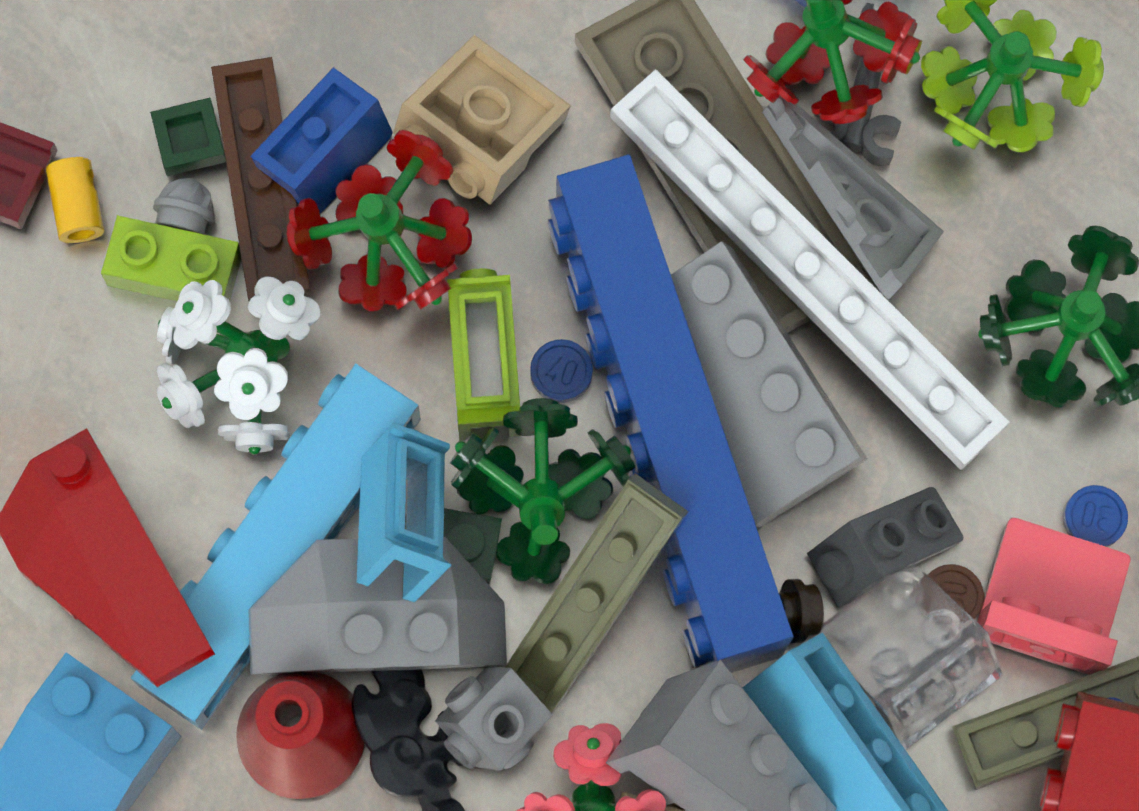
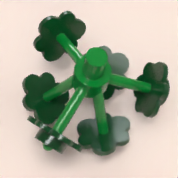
(1105, 323)
(570, 483)

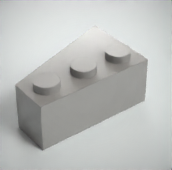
(715, 749)

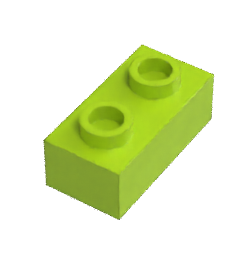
(166, 259)

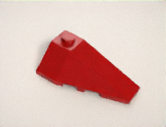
(93, 556)

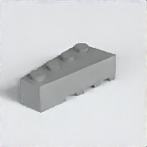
(767, 398)

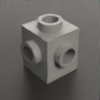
(492, 719)

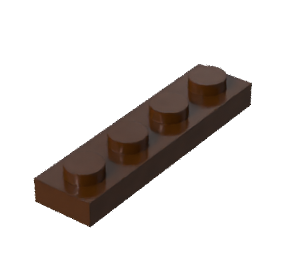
(247, 116)

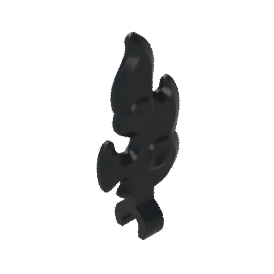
(400, 754)

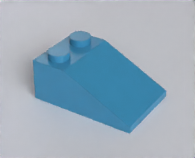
(81, 746)

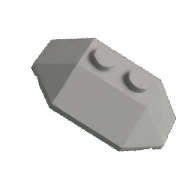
(329, 623)

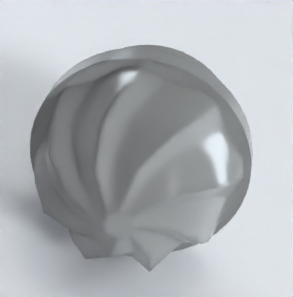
(185, 206)

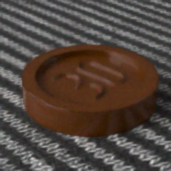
(961, 586)

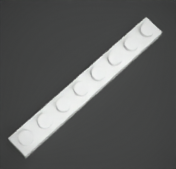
(809, 270)

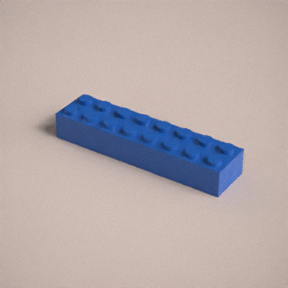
(668, 413)

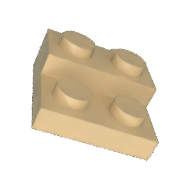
(483, 118)

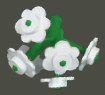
(247, 370)

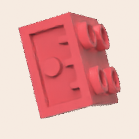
(1054, 597)

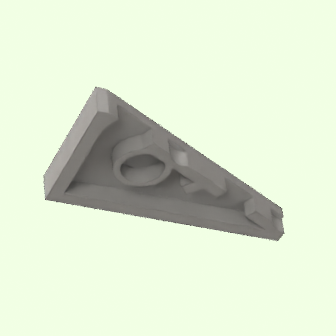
(872, 215)

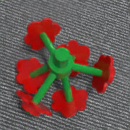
(799, 54)
(375, 209)

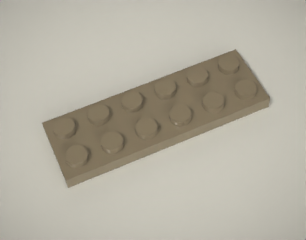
(690, 56)

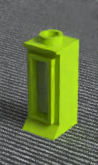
(483, 349)

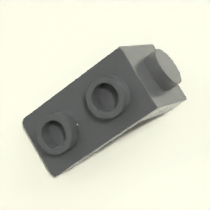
(884, 543)

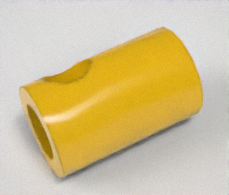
(74, 200)

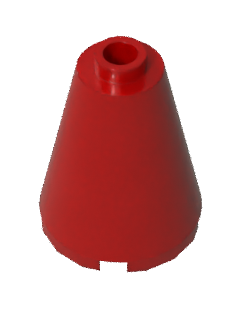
(305, 757)

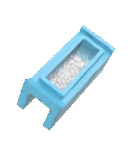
(403, 509)

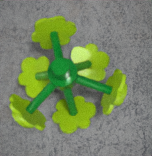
(1016, 53)

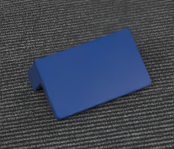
(324, 139)

